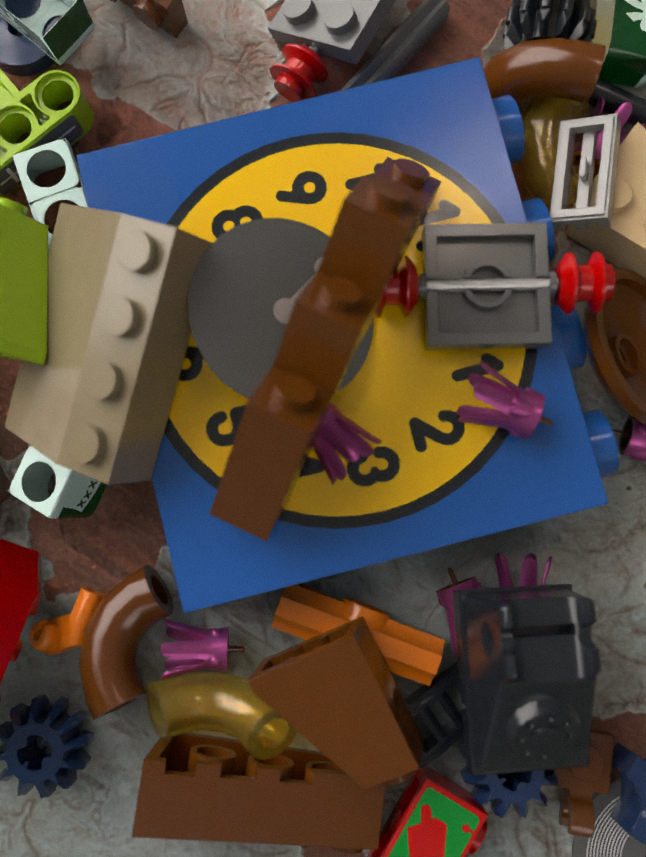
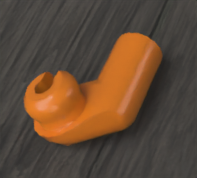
(67, 630)

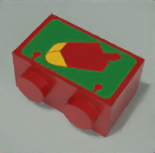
(433, 820)

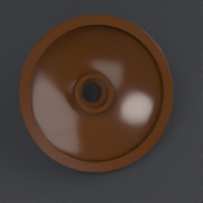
(618, 343)

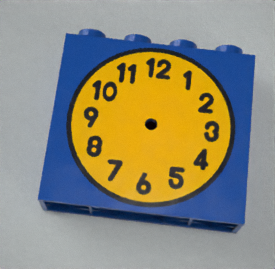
(430, 474)

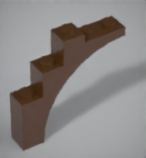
(320, 344)

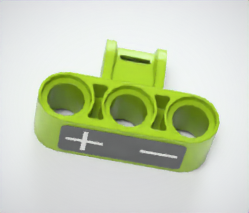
(36, 112)

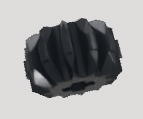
(549, 19)

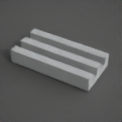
(583, 212)

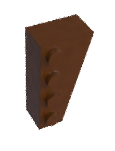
(221, 793)

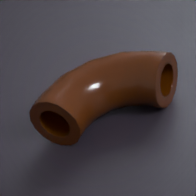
(546, 69)
(113, 637)

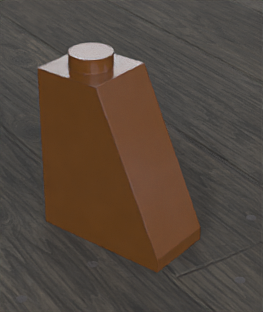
(344, 704)

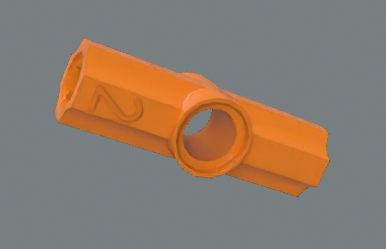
(405, 648)

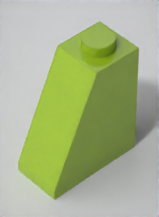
(23, 284)

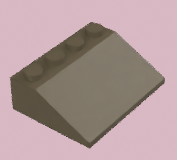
(111, 344)

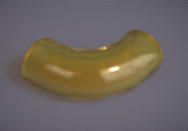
(541, 137)
(217, 704)

